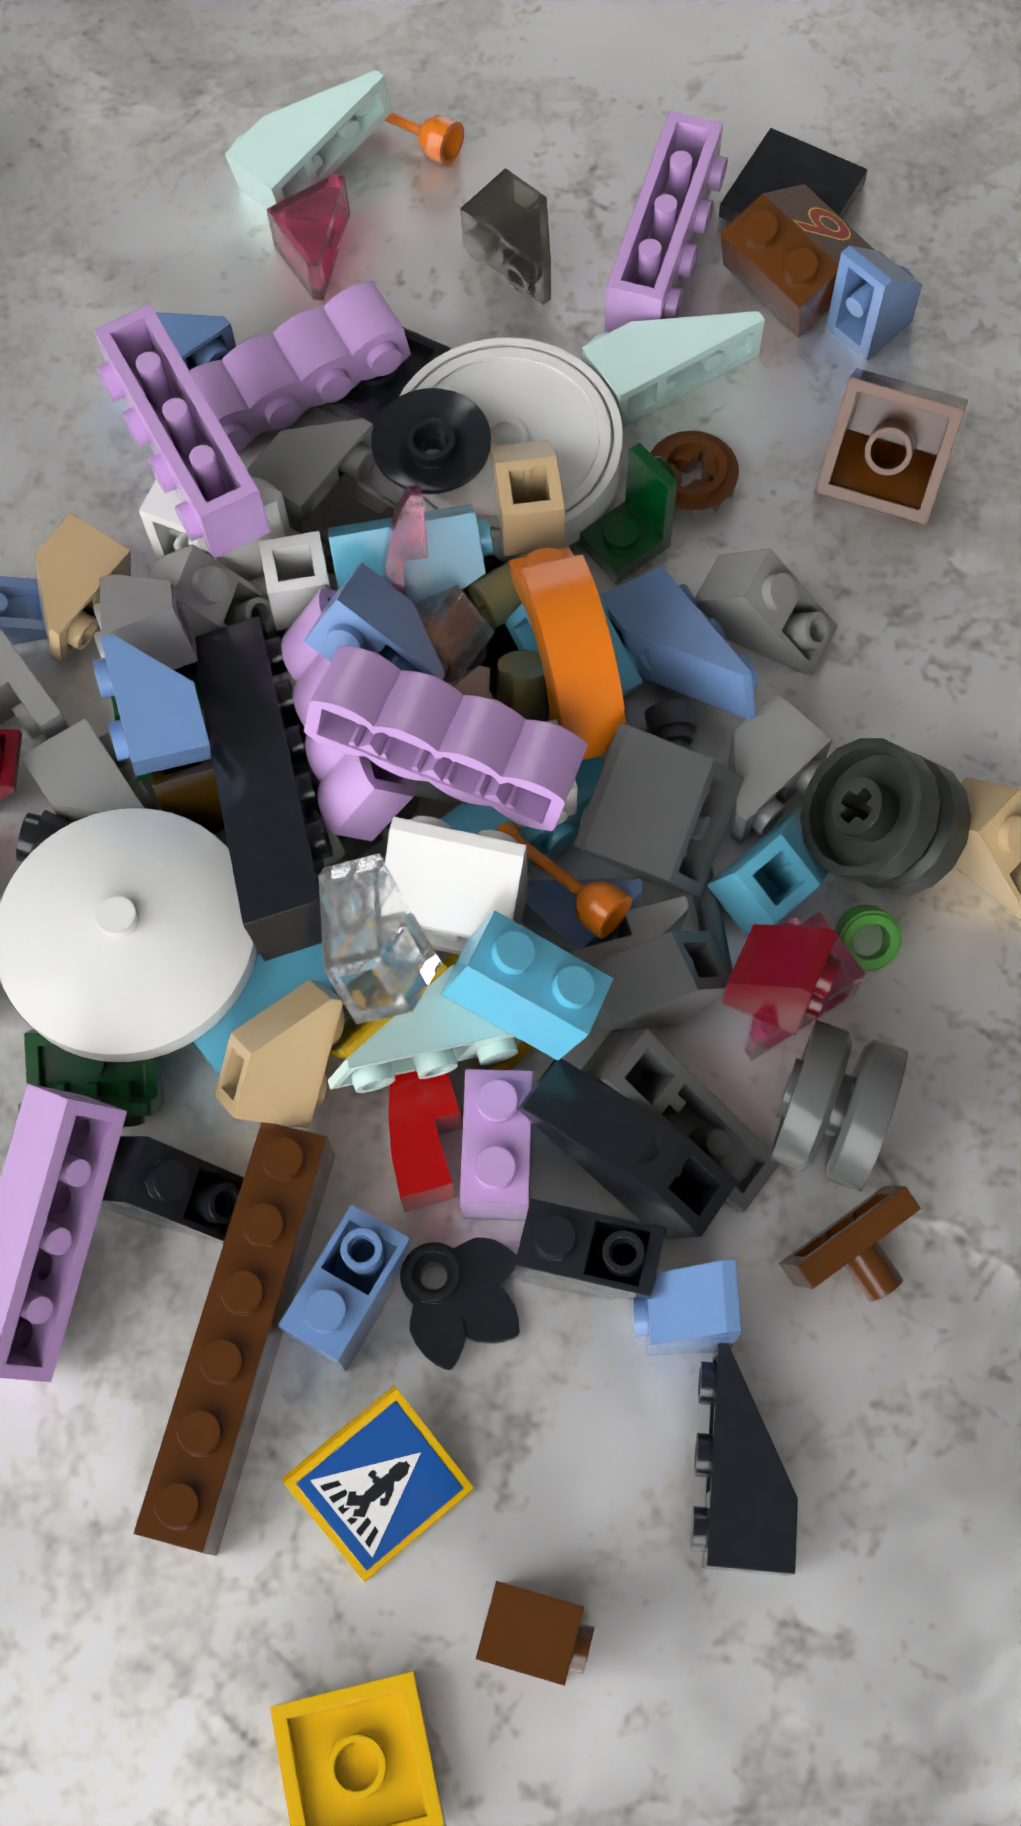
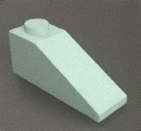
(307, 139)
(666, 358)

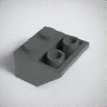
(658, 810)

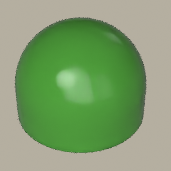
(867, 914)

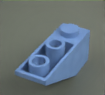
(679, 645)

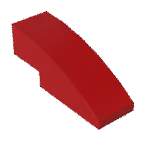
(417, 1116)

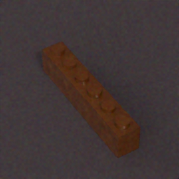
(236, 1341)

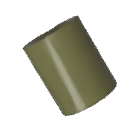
(495, 595)
(523, 684)

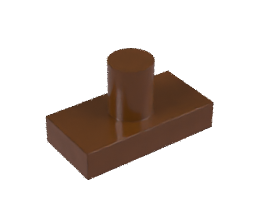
(854, 1244)

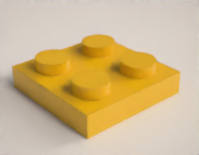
(358, 1757)

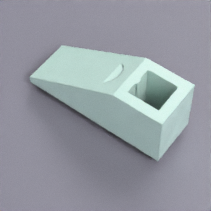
(425, 1042)

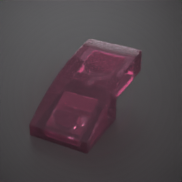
(405, 537)

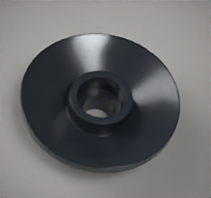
(425, 422)

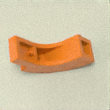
(572, 644)

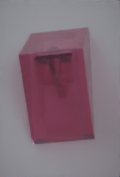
(310, 231)

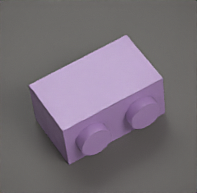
(495, 1145)

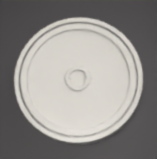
(530, 396)

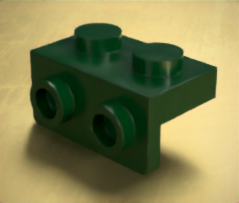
(126, 1085)

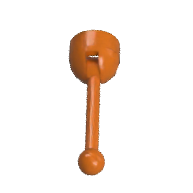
(438, 136)
(598, 904)

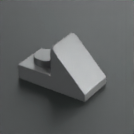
(25, 697)

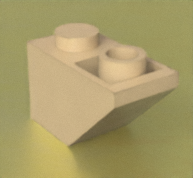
(528, 496)
(69, 582)
(994, 842)
(280, 1058)

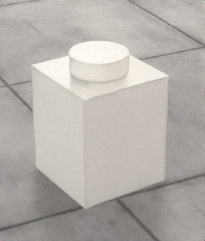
(293, 574)

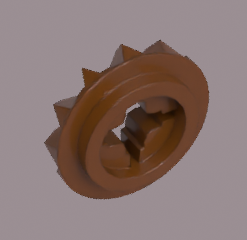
(718, 474)

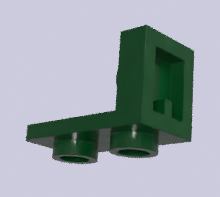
(639, 525)

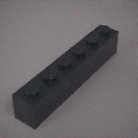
(263, 786)

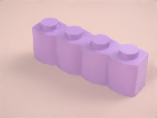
(303, 363)
(440, 736)
(353, 791)

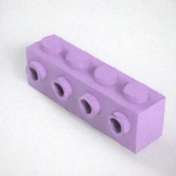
(665, 222)
(183, 432)
(47, 1220)

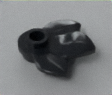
(469, 1302)

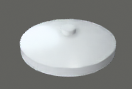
(124, 935)

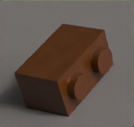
(534, 1634)

